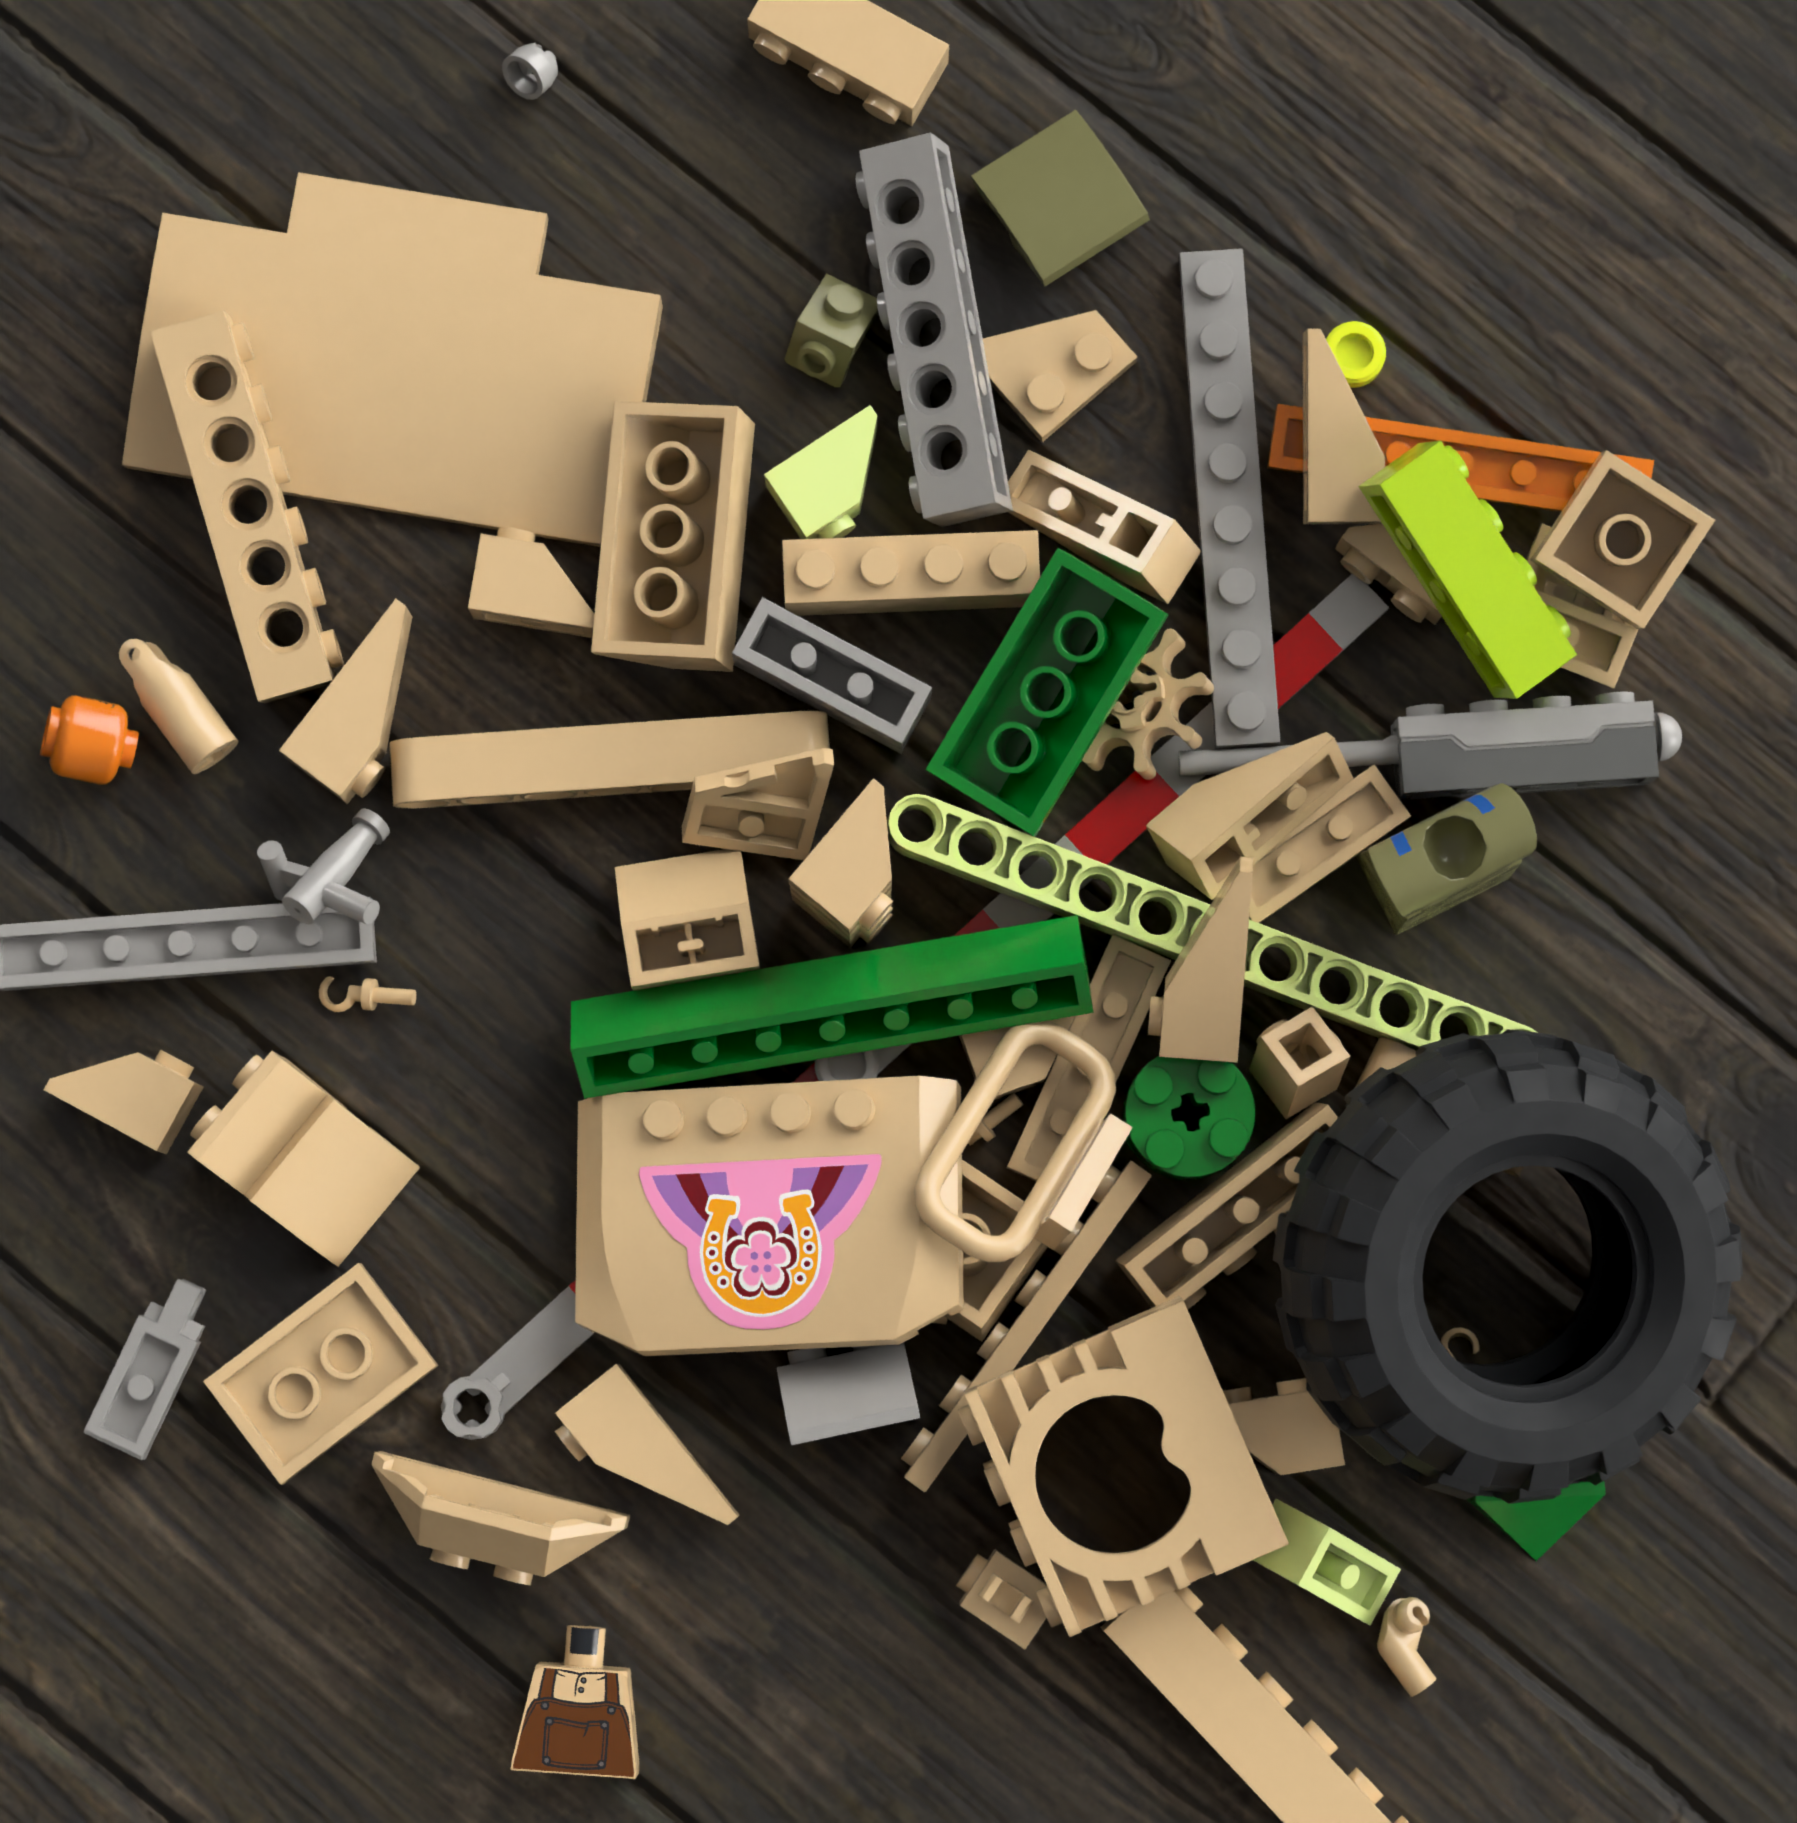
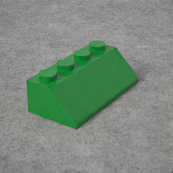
(1047, 691)

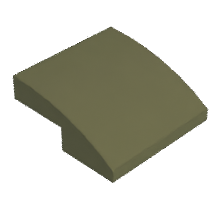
(1060, 197)

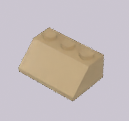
(849, 872)

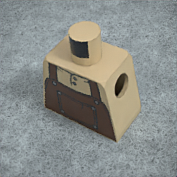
(579, 1714)

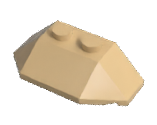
(492, 1520)

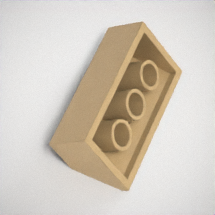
(673, 535)

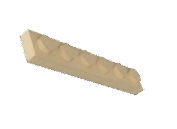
(1040, 1300)

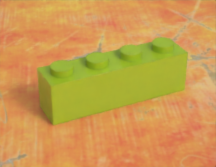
(1469, 569)

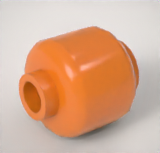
(88, 740)

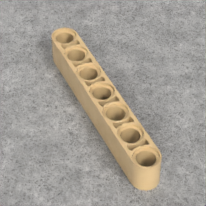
(592, 758)

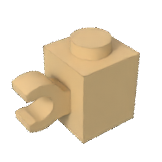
(1003, 1596)

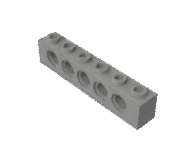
(979, 481)

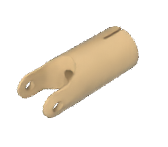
(177, 706)

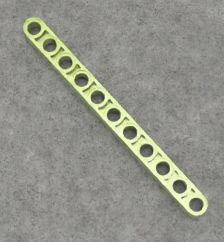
(1122, 919)

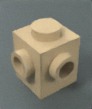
(1298, 1062)

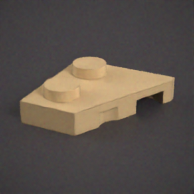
(1056, 368)
(761, 805)

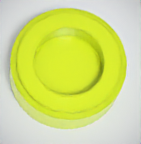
(1358, 352)

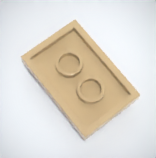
(320, 1373)

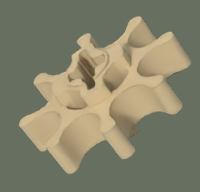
(1154, 711)

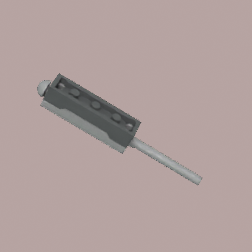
(1524, 748)

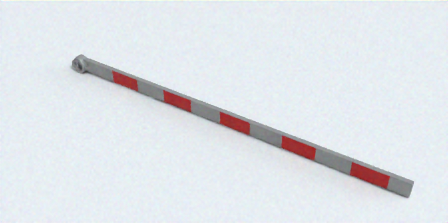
(1099, 836)

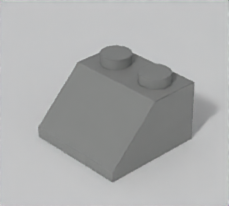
(846, 1391)

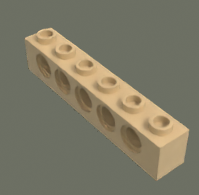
(184, 356)

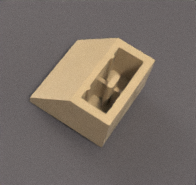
(686, 918)
(257, 1121)

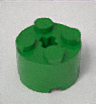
(1217, 1136)

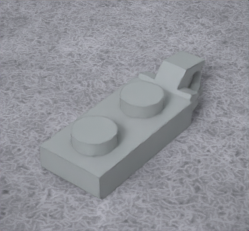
(149, 1373)

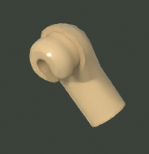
(1399, 1643)

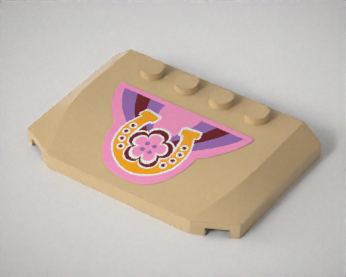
(763, 1216)

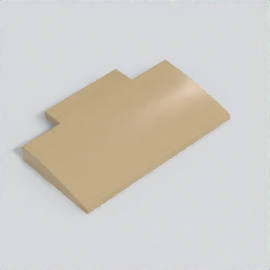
(406, 357)

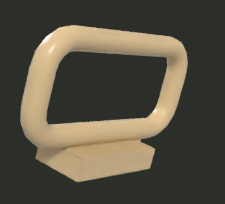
(1069, 1175)

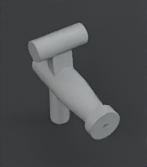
(311, 889)

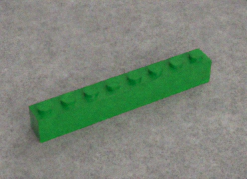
(830, 1007)

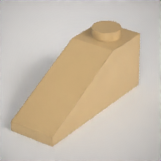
(1336, 441)
(1103, 526)
(352, 719)
(1247, 810)
(1206, 983)
(630, 1438)

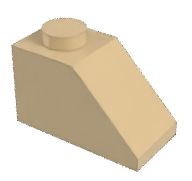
(525, 586)
(134, 1095)

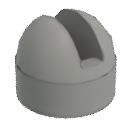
(519, 67)

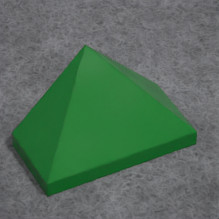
(1543, 1522)

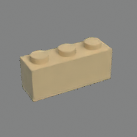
(855, 50)

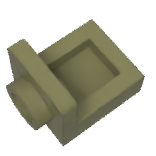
(831, 330)

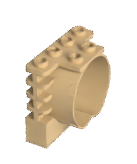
(1166, 1365)

